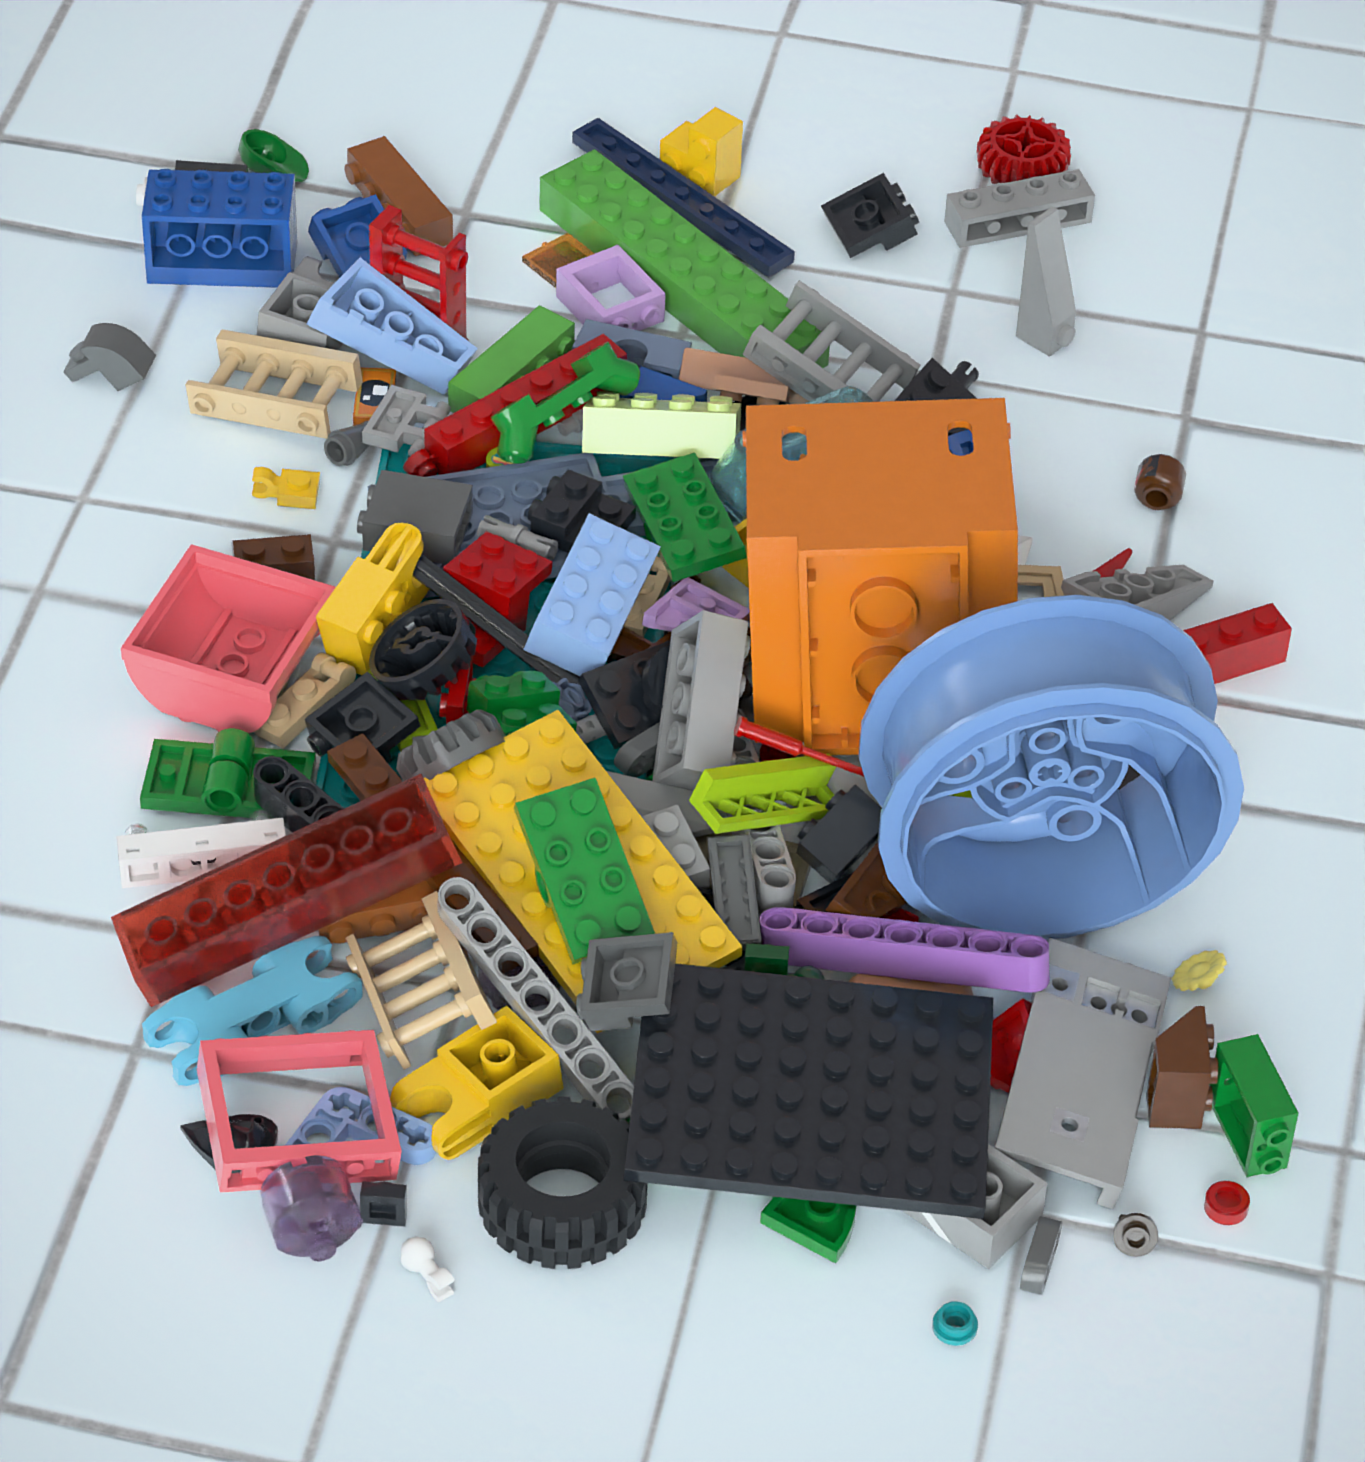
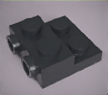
(871, 216)
(568, 505)
(357, 710)

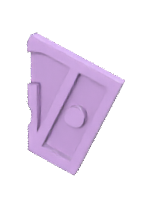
(686, 601)

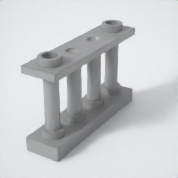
(800, 370)

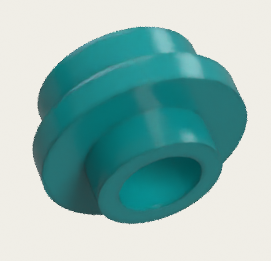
(955, 1314)

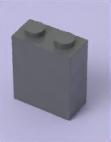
(432, 505)

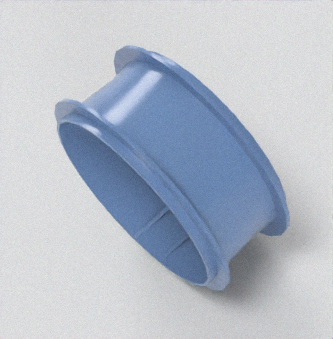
(1039, 721)

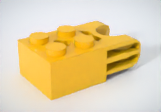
(372, 596)
(479, 1082)

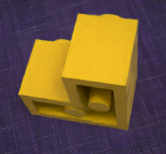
(706, 150)

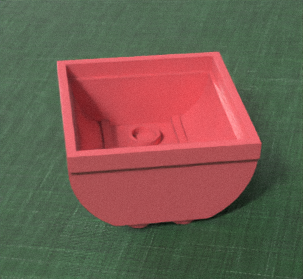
(223, 639)

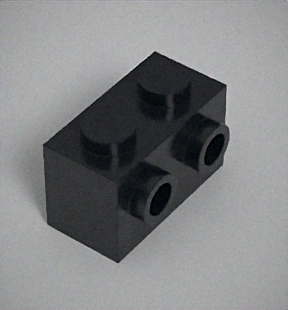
(841, 834)

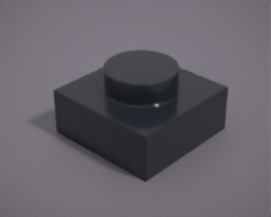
(383, 1203)

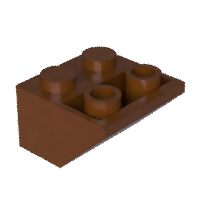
(1182, 1073)

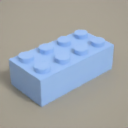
(592, 597)

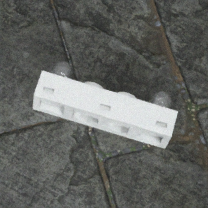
(189, 852)

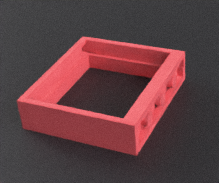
(296, 1053)

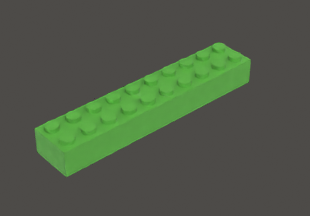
(700, 279)

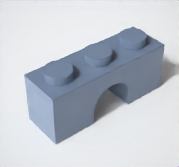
(643, 348)

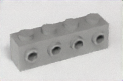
(1007, 208)

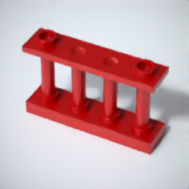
(386, 256)

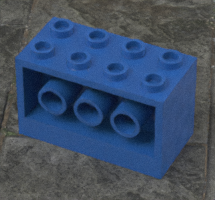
(219, 228)

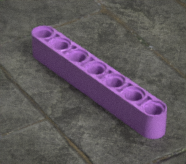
(909, 949)

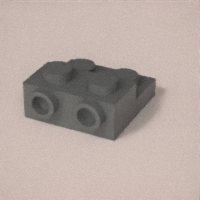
(626, 980)

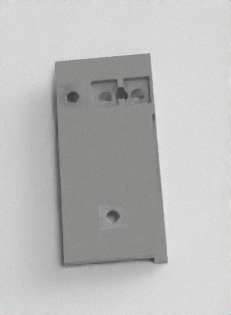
(1084, 1067)

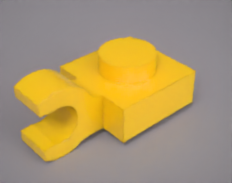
(291, 489)

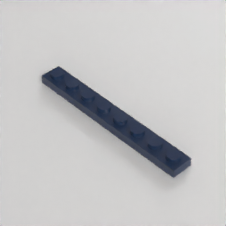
(687, 198)

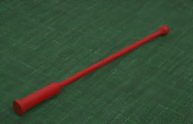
(788, 744)

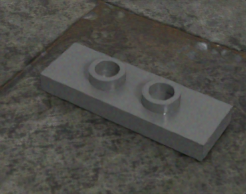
(735, 886)

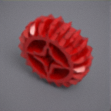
(1022, 149)

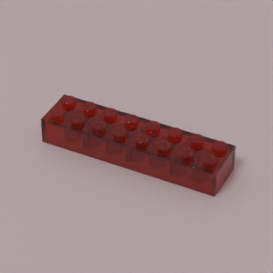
(285, 890)

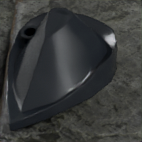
(246, 1131)

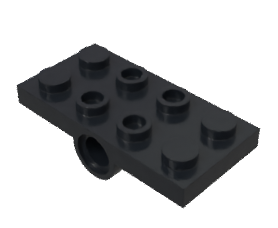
(618, 693)

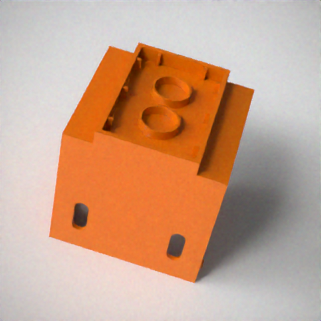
(867, 549)

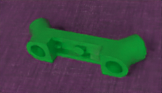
(521, 418)

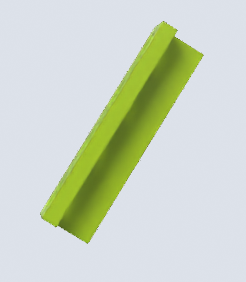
(760, 786)

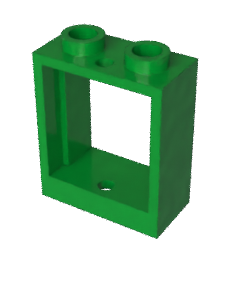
(1253, 1106)

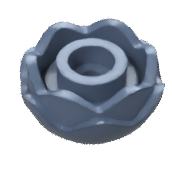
(573, 700)

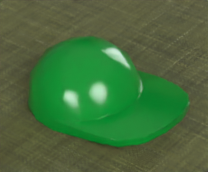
(268, 153)

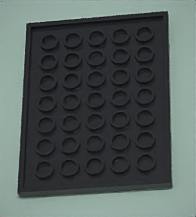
(815, 1092)

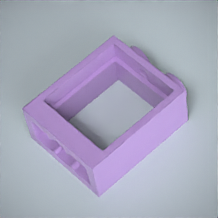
(604, 269)

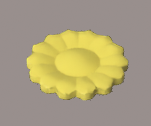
(1199, 971)

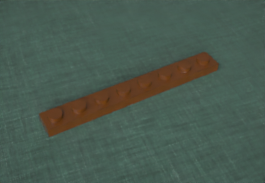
(369, 774)

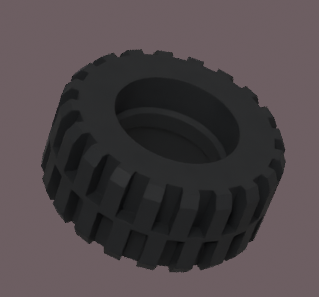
(551, 1226)

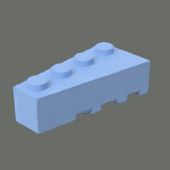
(391, 327)

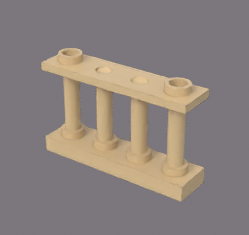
(277, 359)
(457, 976)

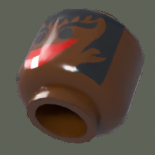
(1160, 482)

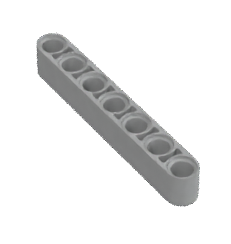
(770, 857)
(528, 982)

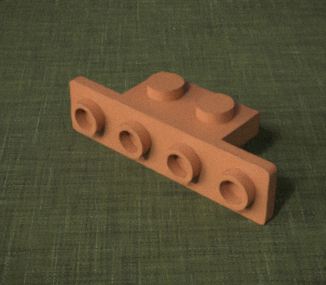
(734, 378)

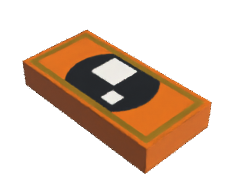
(371, 392)

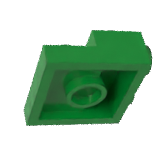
(516, 699)

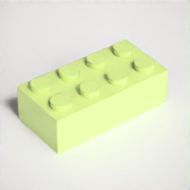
(659, 426)

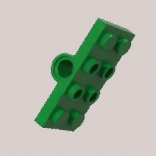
(684, 517)
(210, 775)
(582, 867)

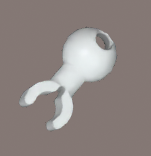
(419, 1256)

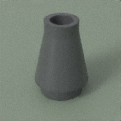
(345, 445)

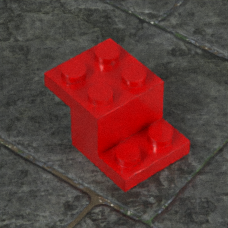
(502, 578)

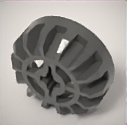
(450, 745)

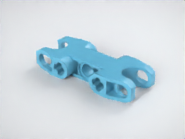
(278, 995)

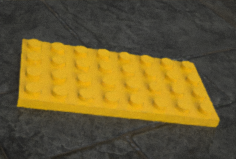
(481, 819)

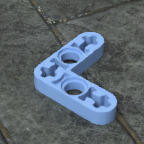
(343, 1125)

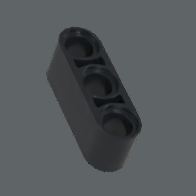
(290, 793)

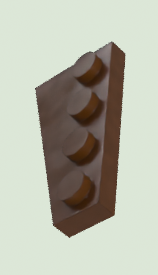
(868, 891)

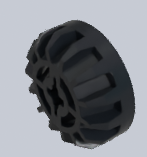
(423, 649)

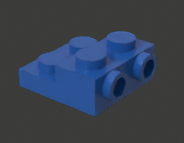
(344, 232)

